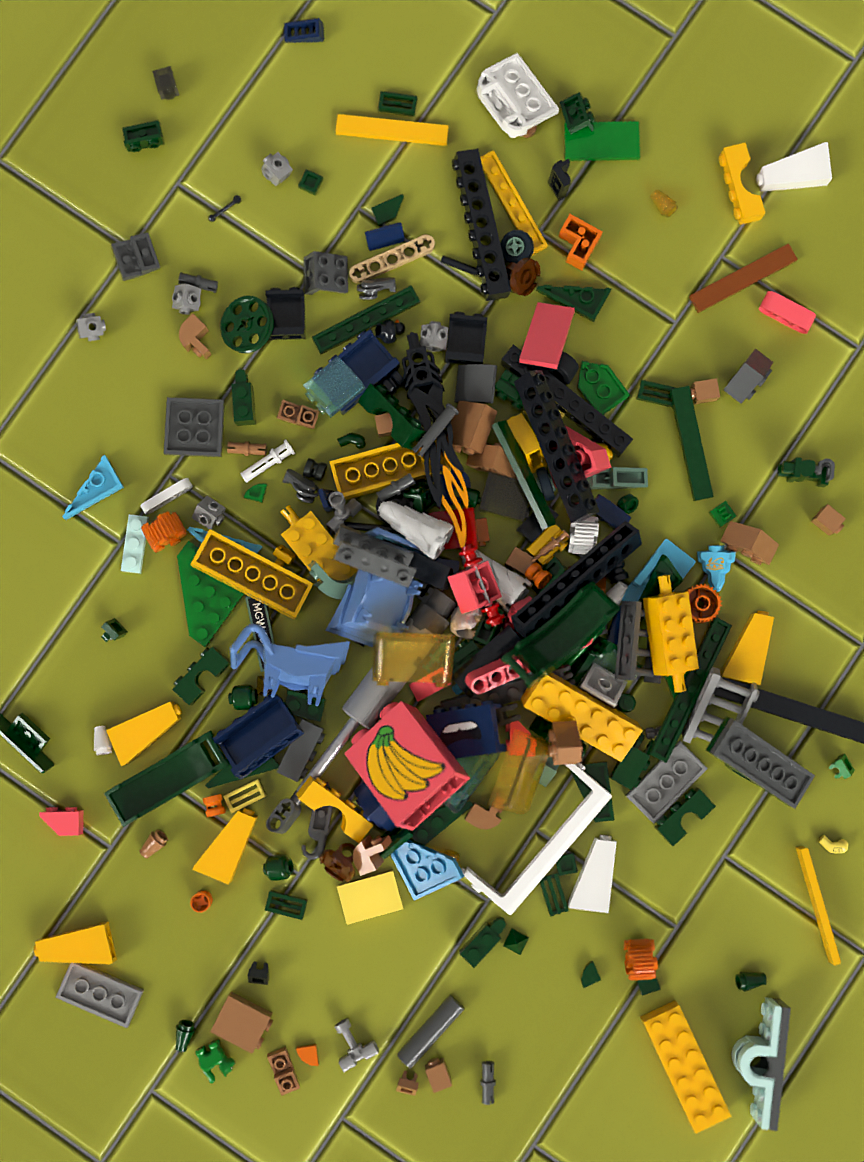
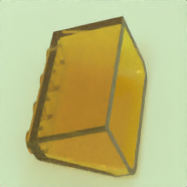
(520, 773)

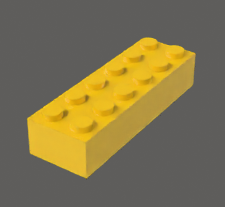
(377, 468)
(251, 574)
(596, 721)
(685, 1066)

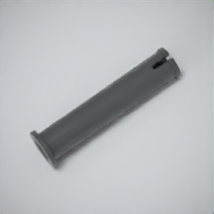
(435, 430)

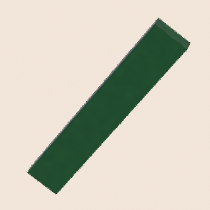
(366, 319)
(691, 443)
(524, 474)

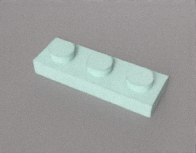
(134, 545)

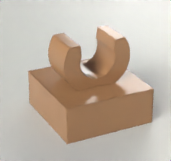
(407, 1086)

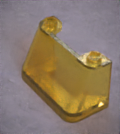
(413, 658)

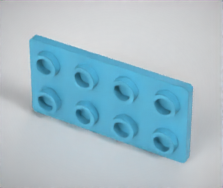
(679, 559)

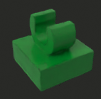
(722, 514)
(844, 766)

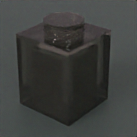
(166, 83)

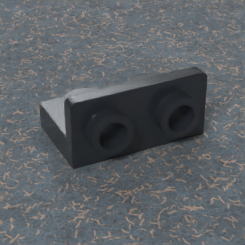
(559, 179)

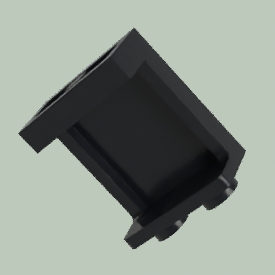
(288, 313)
(466, 339)

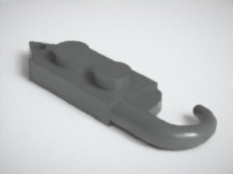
(319, 829)

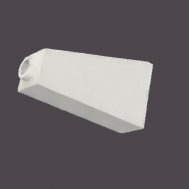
(799, 170)
(594, 882)

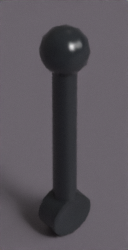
(236, 199)

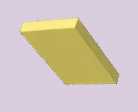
(370, 897)

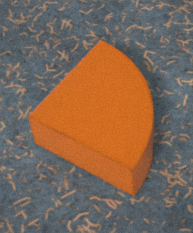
(308, 1054)

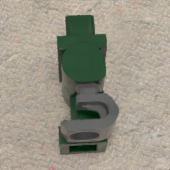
(807, 470)

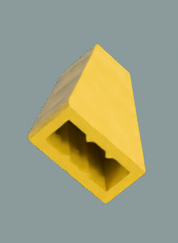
(750, 651)
(138, 733)
(225, 852)
(82, 945)

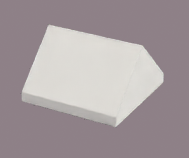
(603, 685)

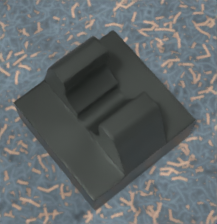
(258, 976)

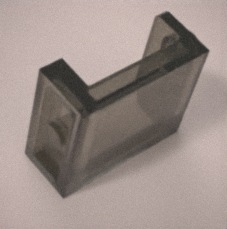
(504, 497)

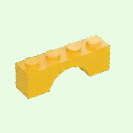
(747, 205)
(316, 795)

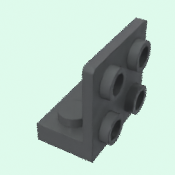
(325, 273)

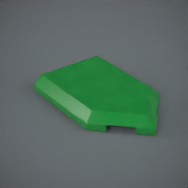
(601, 387)

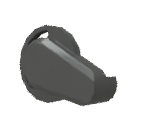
(371, 286)
(304, 487)

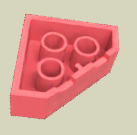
(590, 455)

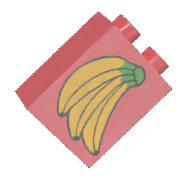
(405, 765)

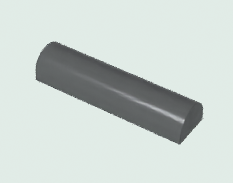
(430, 1031)

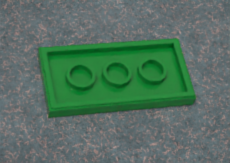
(606, 142)

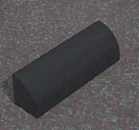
(429, 570)
(494, 650)

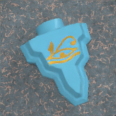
(716, 563)

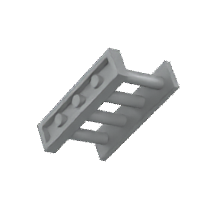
(707, 697)

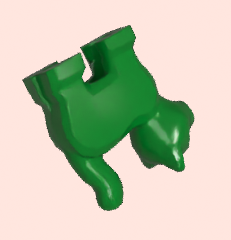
(215, 1057)

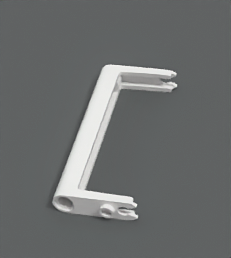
(552, 850)

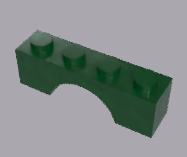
(405, 429)

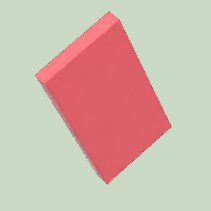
(547, 335)

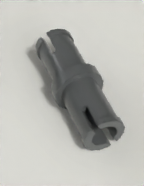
(198, 281)
(395, 487)
(488, 1082)

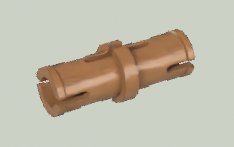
(246, 448)

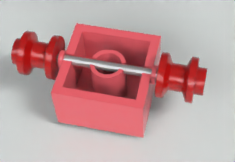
(476, 586)

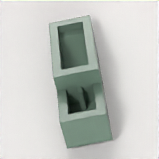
(619, 478)

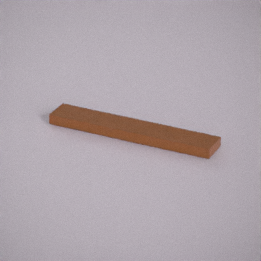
(743, 278)

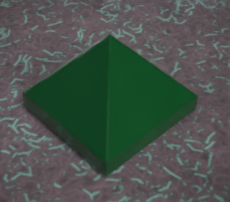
(515, 941)

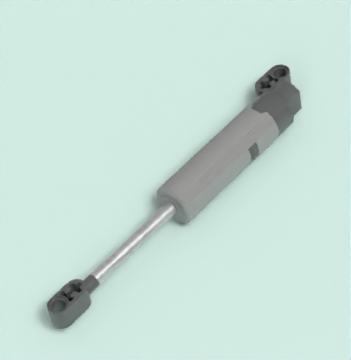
(370, 699)

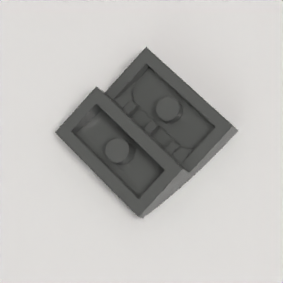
(135, 256)
(476, 383)

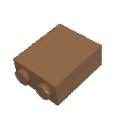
(471, 427)
(242, 1023)

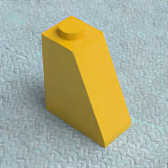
(527, 442)

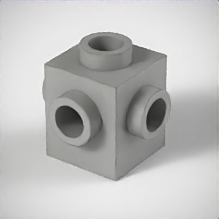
(276, 168)
(186, 298)
(83, 327)
(434, 336)
(209, 513)

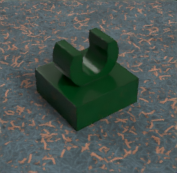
(113, 630)

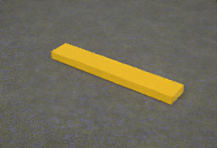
(392, 129)
(511, 200)
(818, 905)

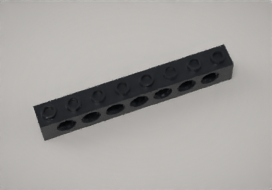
(471, 161)
(573, 406)
(556, 446)
(589, 568)

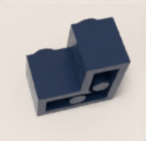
(372, 808)

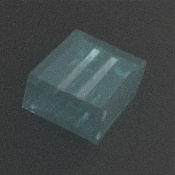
(333, 387)

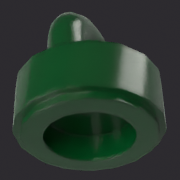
(628, 503)

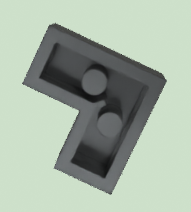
(752, 373)

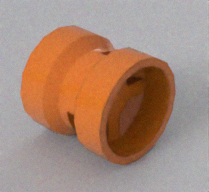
(538, 575)
(212, 801)
(201, 901)

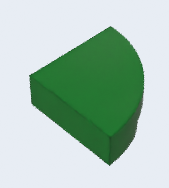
(256, 492)

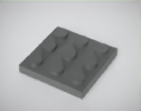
(194, 427)

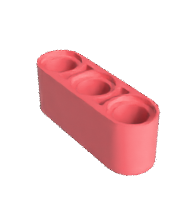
(787, 312)

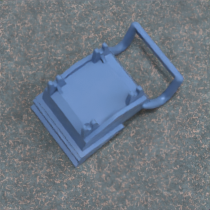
(374, 602)
(291, 667)

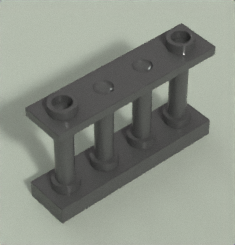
(374, 555)
(628, 645)

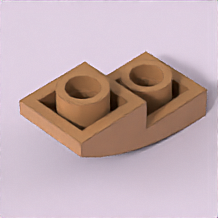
(297, 414)
(283, 1071)

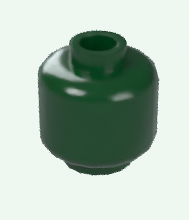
(243, 697)
(278, 867)

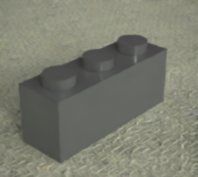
(301, 751)

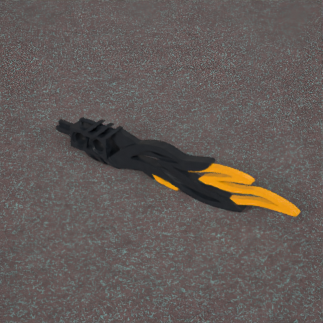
(434, 402)

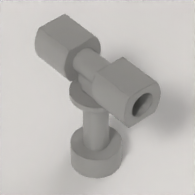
(342, 511)
(356, 1050)

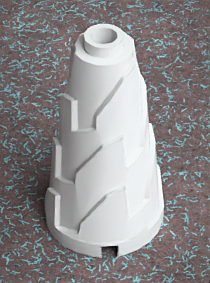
(418, 528)
(510, 583)

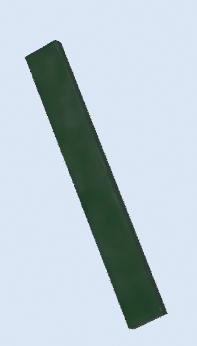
(694, 682)

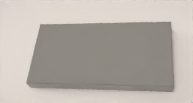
(666, 782)
(100, 993)

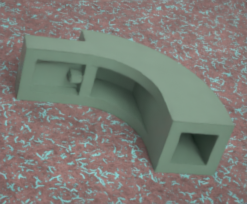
(331, 587)

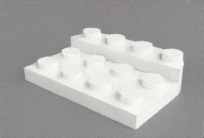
(514, 96)

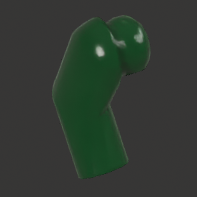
(352, 438)

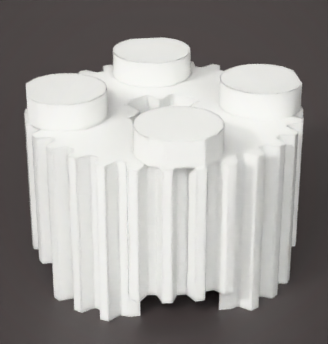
(583, 535)

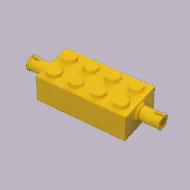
(313, 542)
(671, 633)

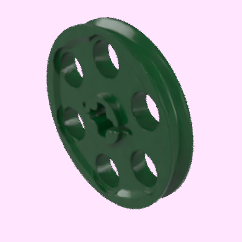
(239, 321)

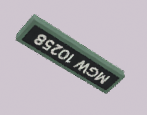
(259, 615)

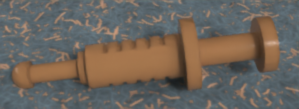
(550, 546)

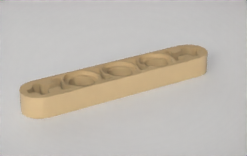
(398, 252)

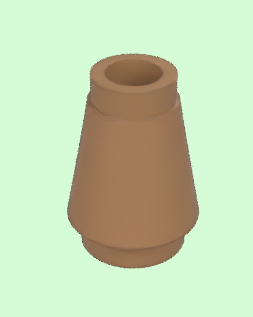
(153, 843)

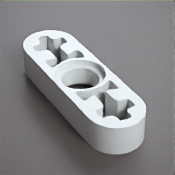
(166, 496)

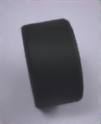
(566, 369)

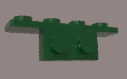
(27, 740)

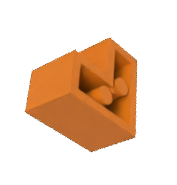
(582, 237)

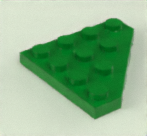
(205, 598)

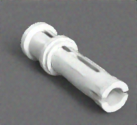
(277, 458)

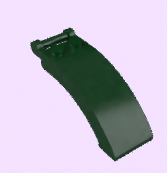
(562, 634)
(165, 779)

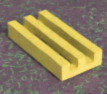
(260, 789)

